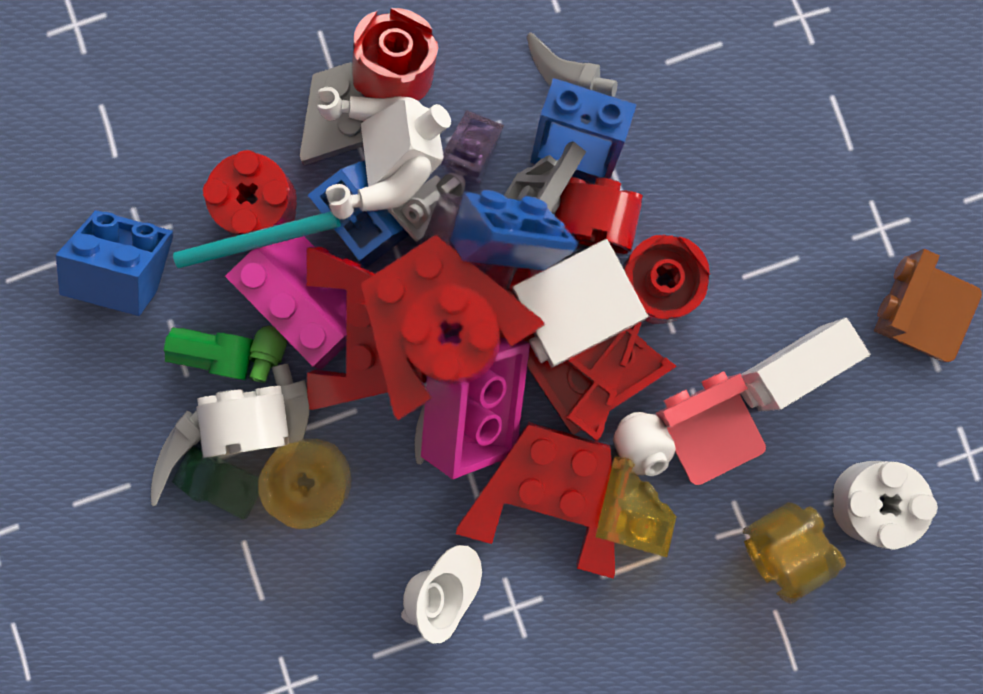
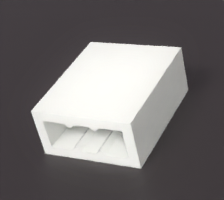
(580, 303)
(803, 366)

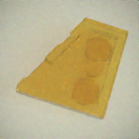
(634, 512)

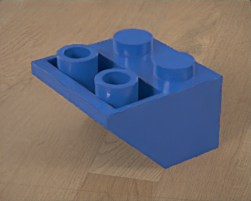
(364, 232)
(509, 232)
(113, 262)

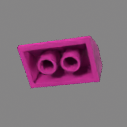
(305, 315)
(476, 420)

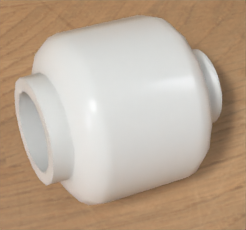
(645, 442)

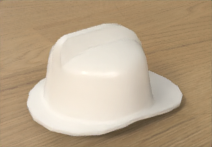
(441, 595)

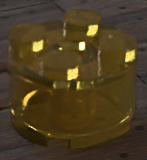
(293, 503)
(793, 551)

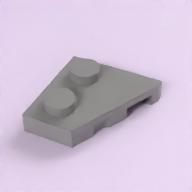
(326, 137)
(547, 177)

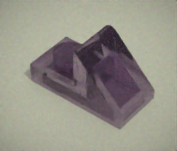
(471, 147)

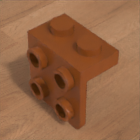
(927, 307)

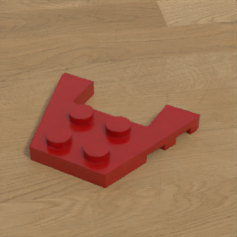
(401, 283)
(363, 366)
(604, 367)
(553, 477)

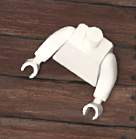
(398, 145)

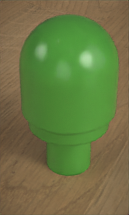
(266, 352)

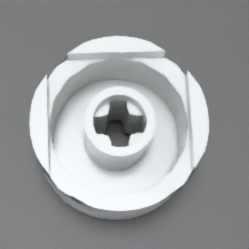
(242, 421)
(906, 508)

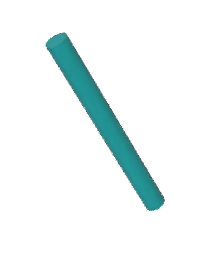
(256, 239)

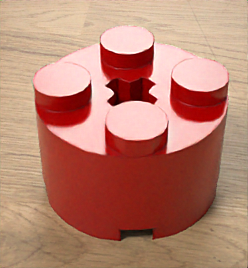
(394, 55)
(237, 179)
(600, 213)
(684, 265)
(453, 308)

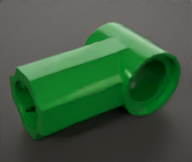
(219, 353)

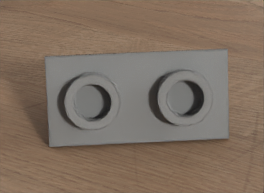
(417, 211)

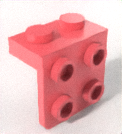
(712, 428)

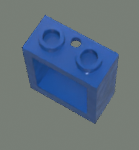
(608, 119)

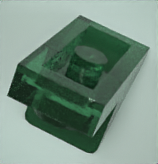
(217, 482)

